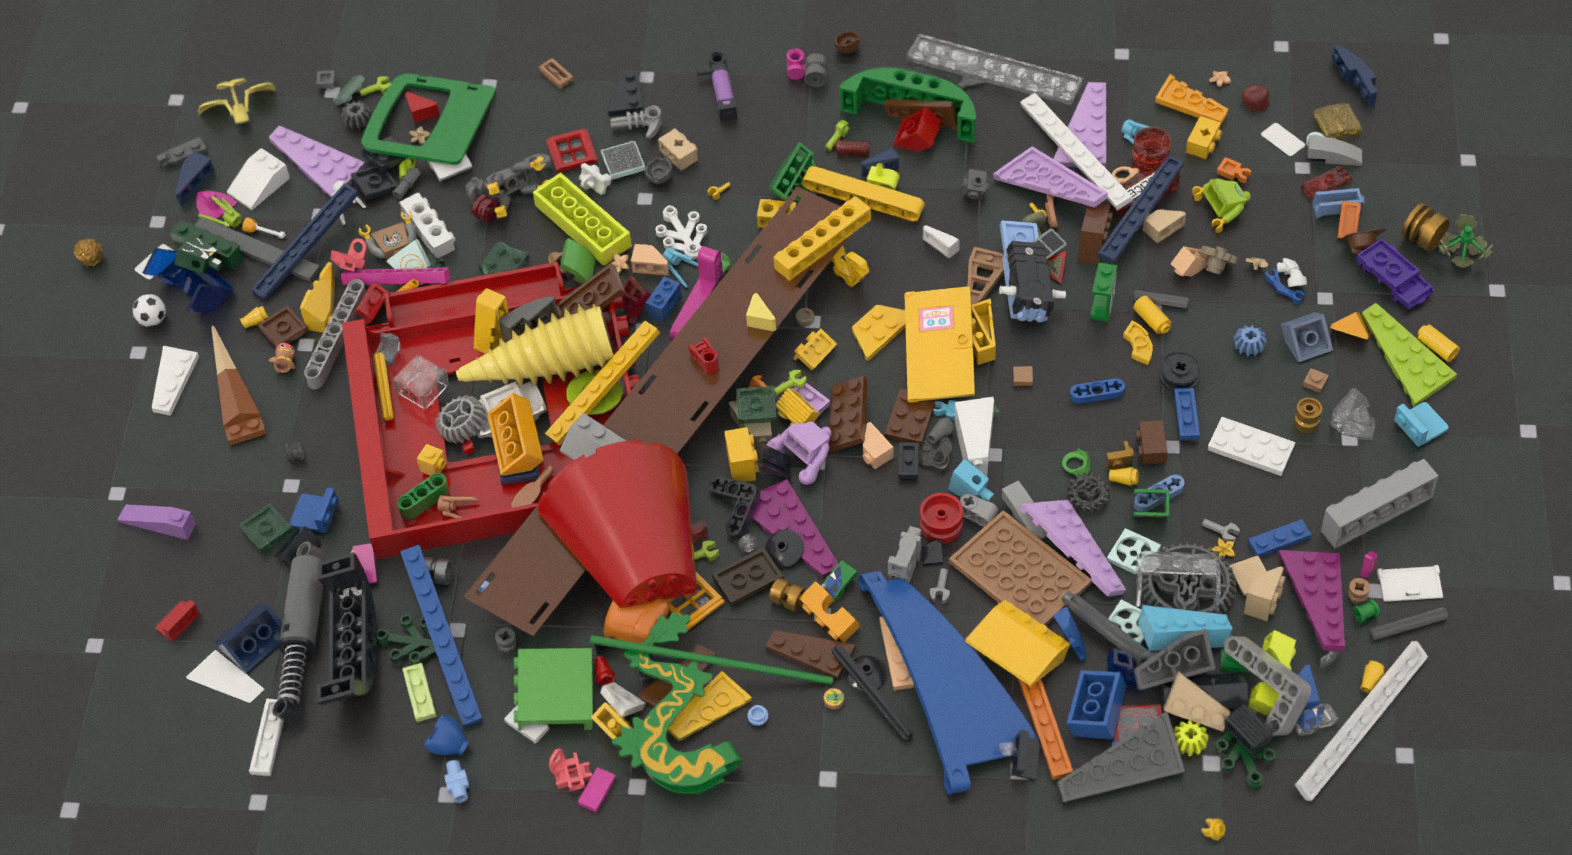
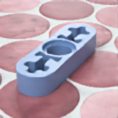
(1155, 501)

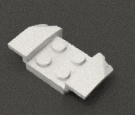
(494, 397)

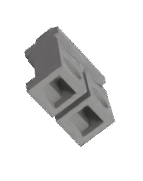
(909, 552)

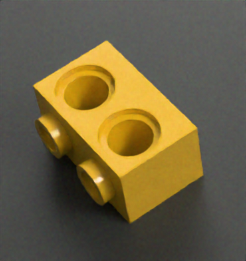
(768, 209)

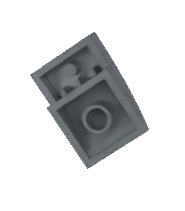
(528, 314)

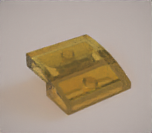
(1337, 120)

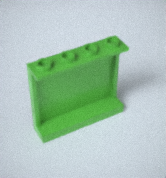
(554, 686)

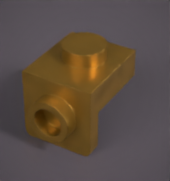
(1120, 459)

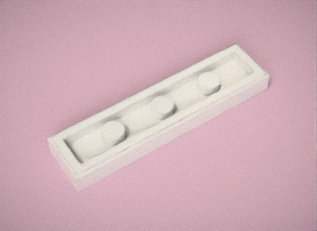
(266, 741)

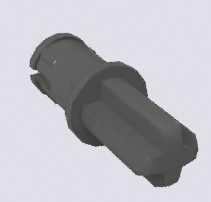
(406, 183)

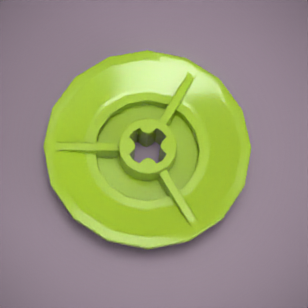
(606, 404)

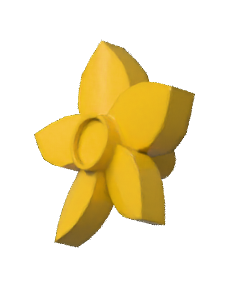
(1224, 549)

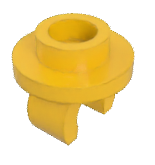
(1216, 829)

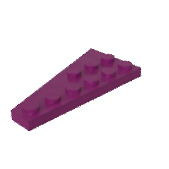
(780, 510)
(1319, 590)

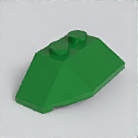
(792, 172)

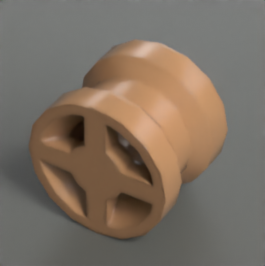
(1358, 596)

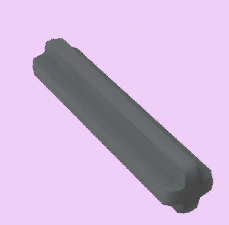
(1163, 299)

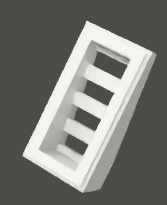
(941, 241)

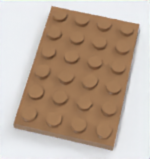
(1019, 568)

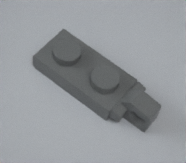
(178, 154)

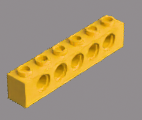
(822, 238)

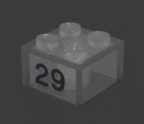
(421, 381)

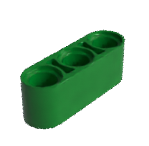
(414, 498)

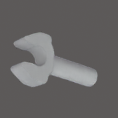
(1231, 528)
(940, 589)

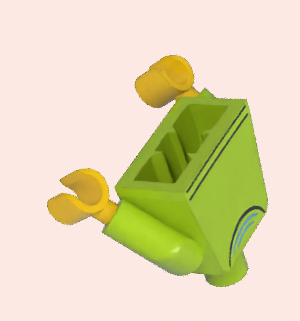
(1225, 198)

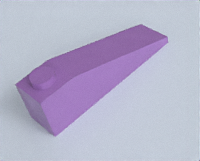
(159, 519)

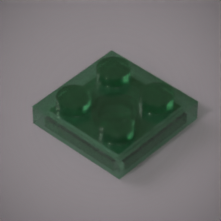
(502, 259)
(756, 405)
(265, 527)

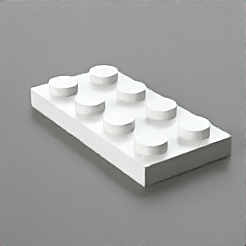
(1251, 446)

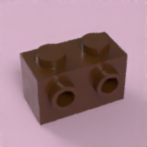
(1152, 442)

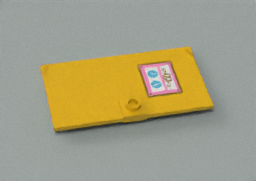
(939, 344)

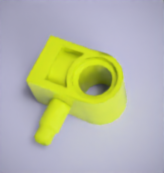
(883, 177)

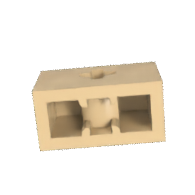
(678, 149)

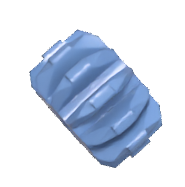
(1250, 340)

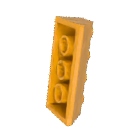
(515, 435)

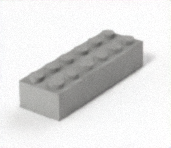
(1379, 503)

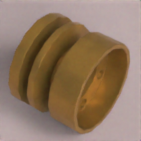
(1425, 227)

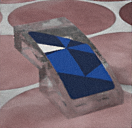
(1315, 718)

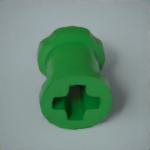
(1366, 611)

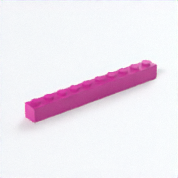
(397, 276)

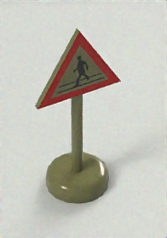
(1055, 263)

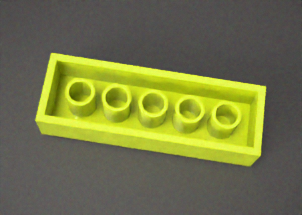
(582, 219)

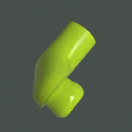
(405, 167)

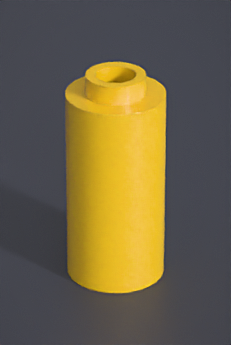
(1152, 315)
(1438, 342)

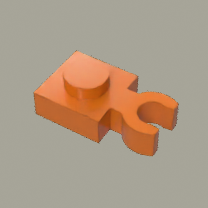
(1232, 169)

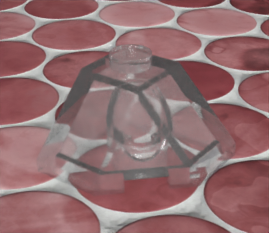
(1352, 416)

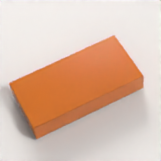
(1348, 218)

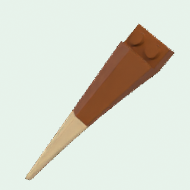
(238, 409)

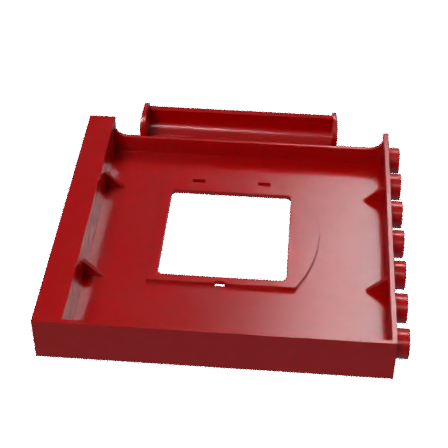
(441, 328)

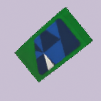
(838, 580)

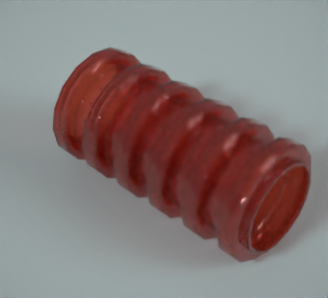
(852, 147)

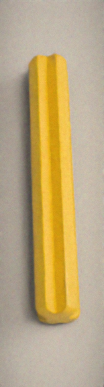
(383, 386)

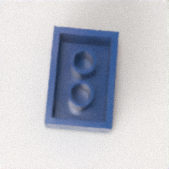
(1096, 704)

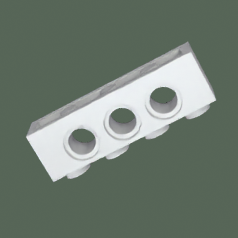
(428, 226)

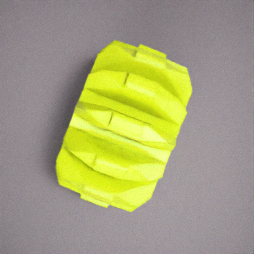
(1192, 731)

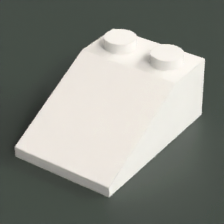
(258, 179)

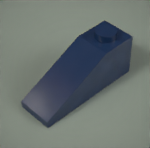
(193, 173)

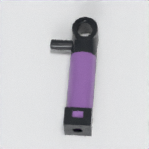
(722, 85)

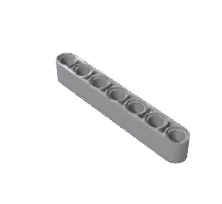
(332, 338)

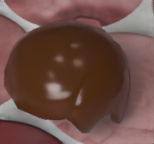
(847, 42)

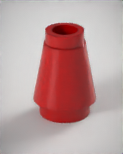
(603, 672)

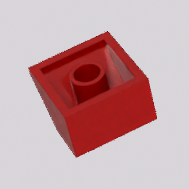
(918, 131)

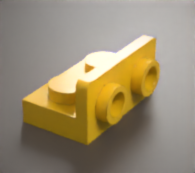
(816, 348)

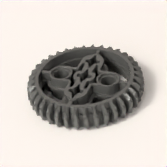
(1191, 593)

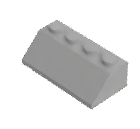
(585, 437)

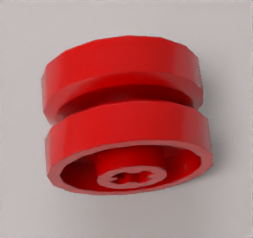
(941, 518)

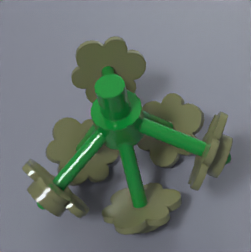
(1472, 243)

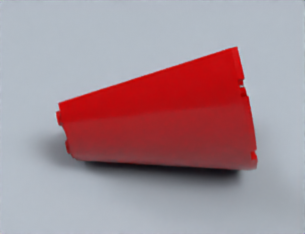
(627, 520)

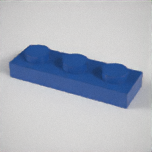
(1186, 414)
(1279, 538)

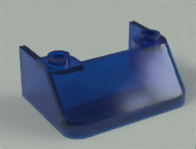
(205, 289)

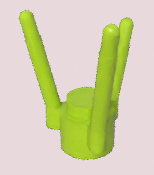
(230, 217)

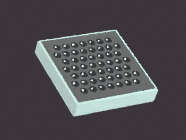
(623, 160)

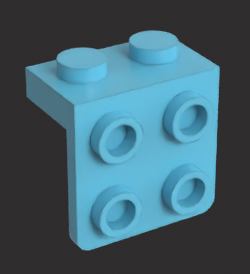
(1420, 423)

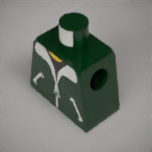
(197, 256)

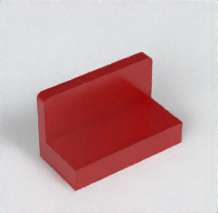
(371, 302)
(178, 620)

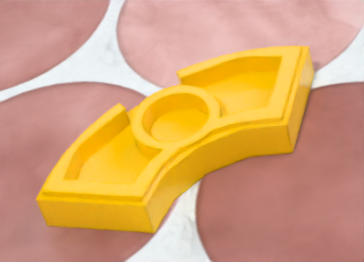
(1140, 342)

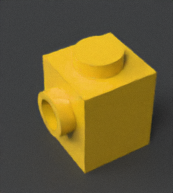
(431, 460)

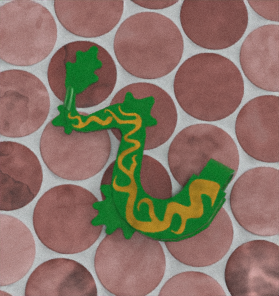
(647, 741)

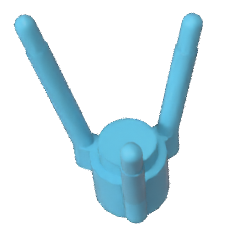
(1131, 128)
(674, 258)

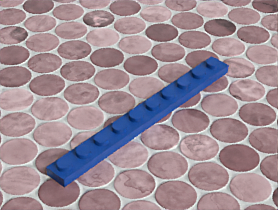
(441, 636)

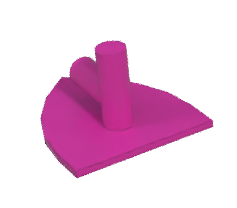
(209, 207)

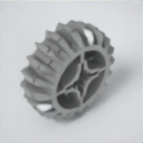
(460, 419)

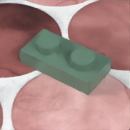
(345, 94)

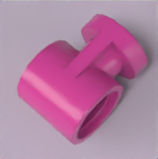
(795, 64)

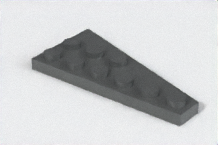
(1137, 759)

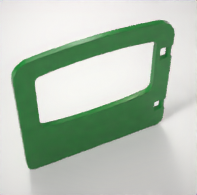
(454, 129)

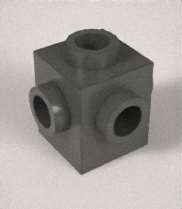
(974, 184)

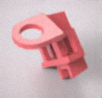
(352, 258)
(569, 777)

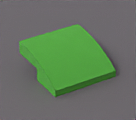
(577, 261)

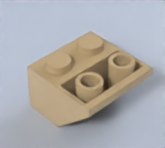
(1264, 593)

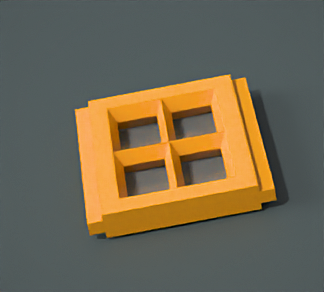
(697, 604)

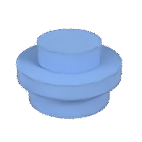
(757, 715)

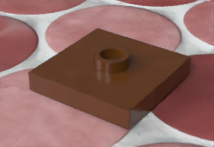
(283, 327)

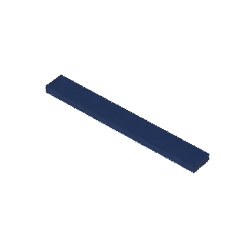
(1140, 209)
(305, 241)

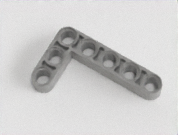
(1273, 677)

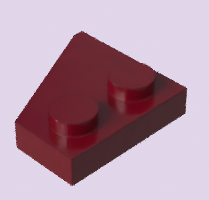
(634, 298)

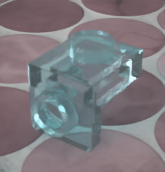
(389, 347)

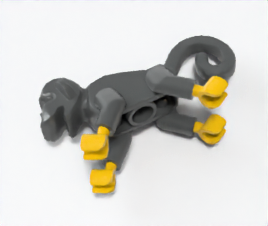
(507, 181)

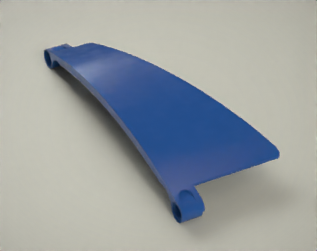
(956, 689)

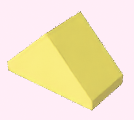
(759, 315)

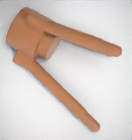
(449, 503)

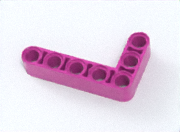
(710, 275)

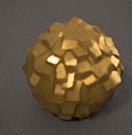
(88, 252)

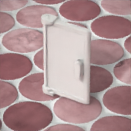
(1410, 581)

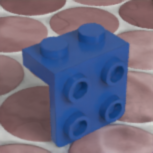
(315, 511)

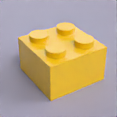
(741, 454)

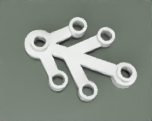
(689, 248)

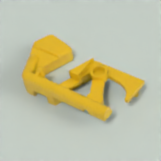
(852, 270)

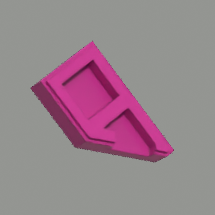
(1368, 564)

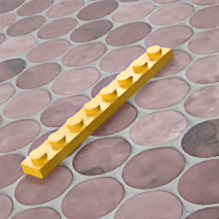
(603, 381)

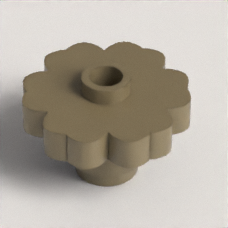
(1217, 258)

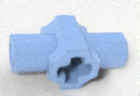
(456, 781)

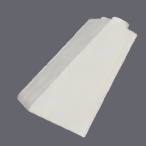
(974, 430)

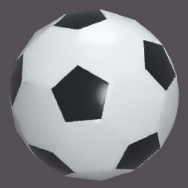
(149, 310)

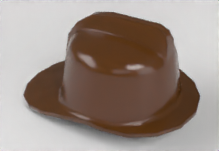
(1361, 240)

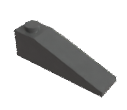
(1187, 655)

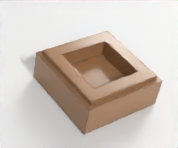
(1023, 376)

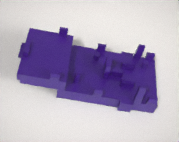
(1396, 273)

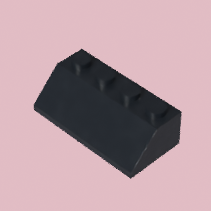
(1226, 688)

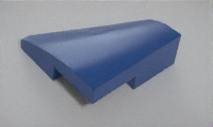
(1071, 631)

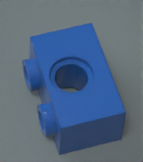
(663, 299)

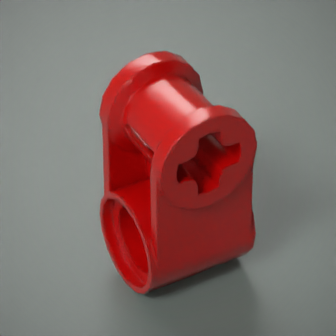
(705, 356)

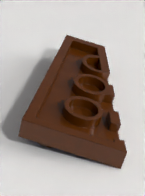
(660, 689)

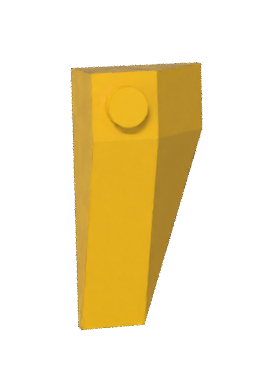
(319, 303)

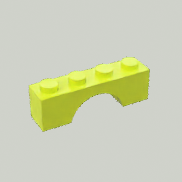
(1263, 696)

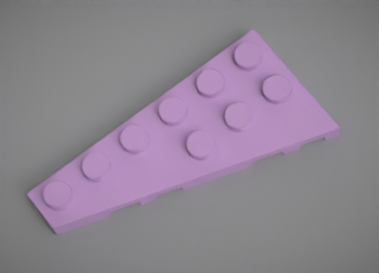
(1089, 124)
(316, 160)
(1043, 174)

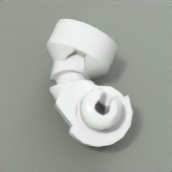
(1292, 268)

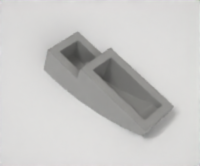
(1334, 151)
(1015, 497)

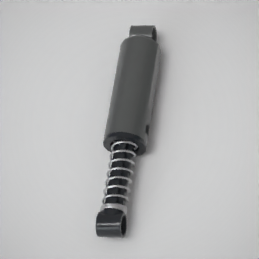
(298, 627)

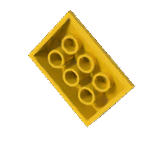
(1018, 643)

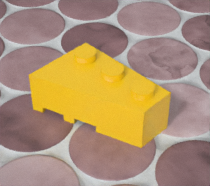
(489, 310)
(983, 332)

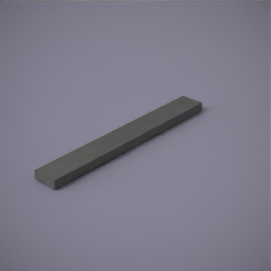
(257, 249)

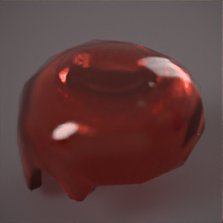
(1256, 97)

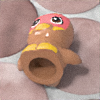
(283, 360)

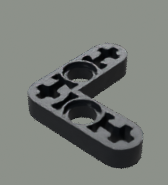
(742, 501)

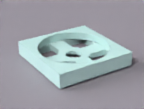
(1140, 542)
(1122, 606)

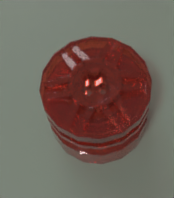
(1150, 148)

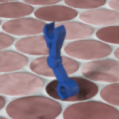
(1281, 289)

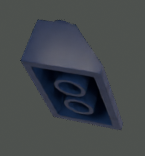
(251, 637)

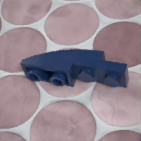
(1357, 71)

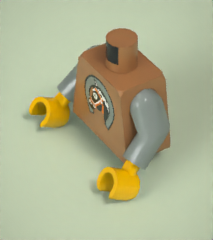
(390, 240)

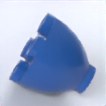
(448, 738)

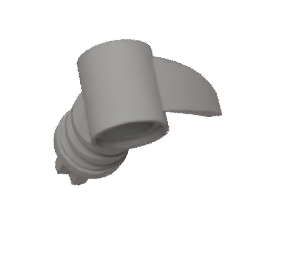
(651, 118)

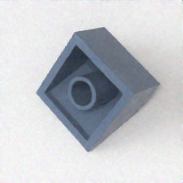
(1307, 336)

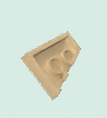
(1194, 704)

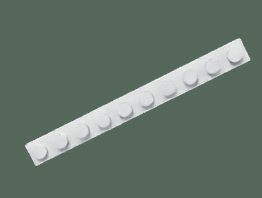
(1076, 150)
(1361, 721)

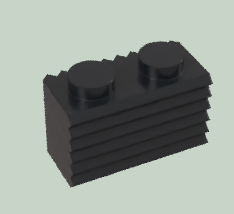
(1248, 729)

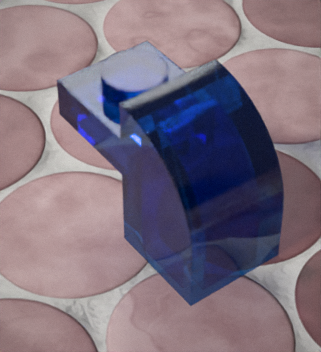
(1122, 662)

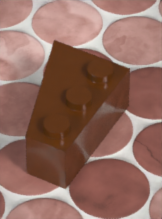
(1094, 233)

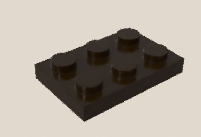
(747, 576)

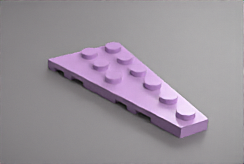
(1074, 540)

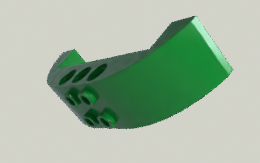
(900, 84)

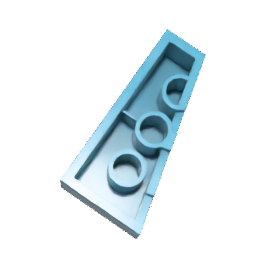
(1166, 625)

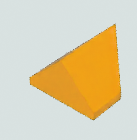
(1352, 325)

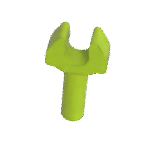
(381, 85)
(841, 130)
(792, 382)
(705, 553)

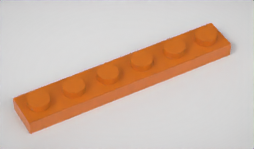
(1046, 729)

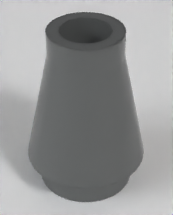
(942, 428)

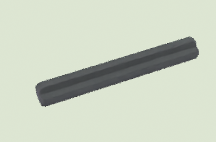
(1409, 623)

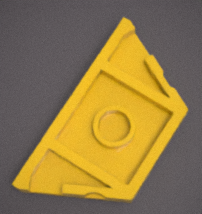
(878, 329)

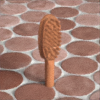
(1051, 213)
(531, 491)

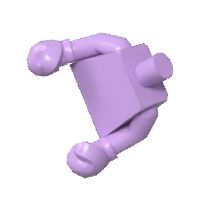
(808, 443)

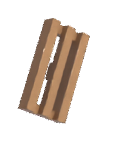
(554, 75)

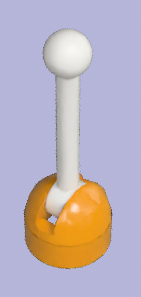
(250, 226)

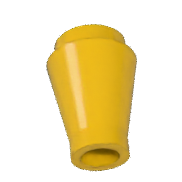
(254, 317)
(1126, 476)
(1372, 675)

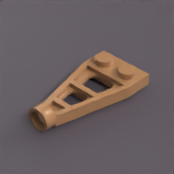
(988, 260)

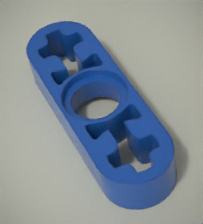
(1084, 398)

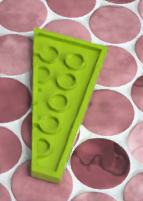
(1409, 359)

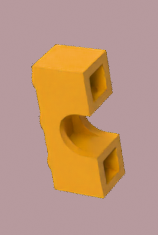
(841, 623)

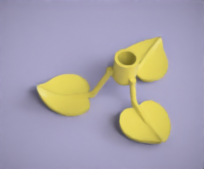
(239, 112)

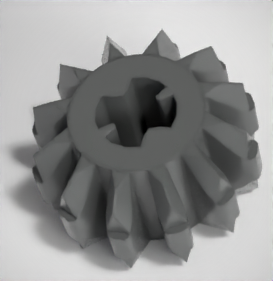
(356, 115)

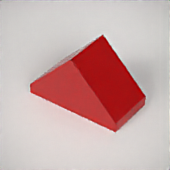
(421, 108)

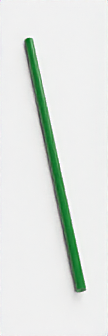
(711, 659)

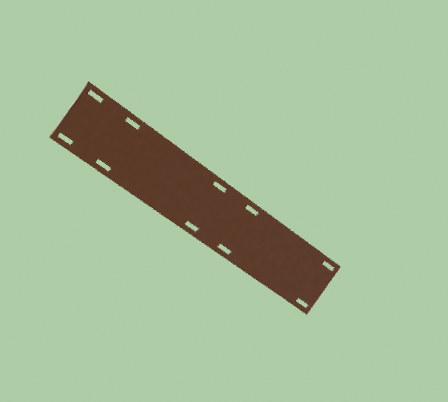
(535, 561)

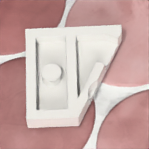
(621, 700)

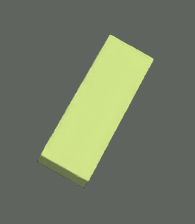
(419, 692)

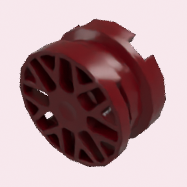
(484, 208)

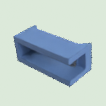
(1331, 201)

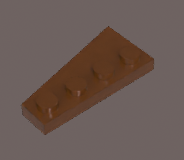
(942, 109)
(809, 651)

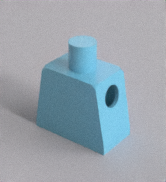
(970, 480)

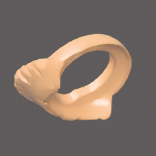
(1124, 181)

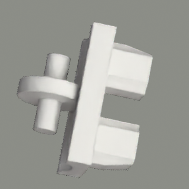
(592, 178)

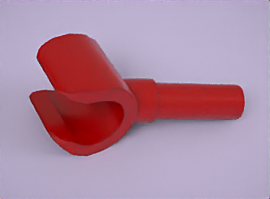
(468, 447)

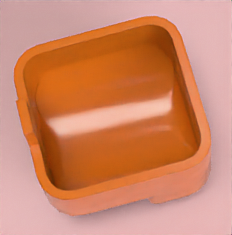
(634, 622)

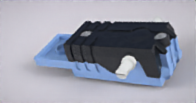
(1026, 273)

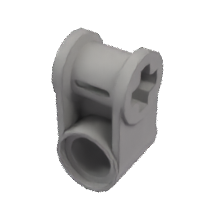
(979, 510)

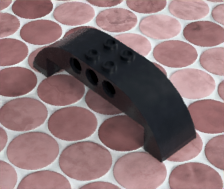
(350, 630)

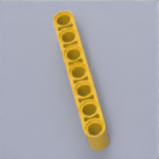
(872, 195)

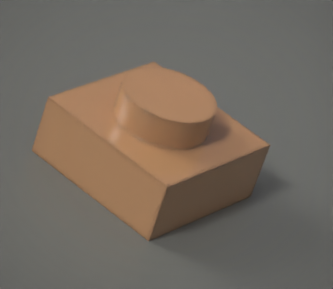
(1315, 380)

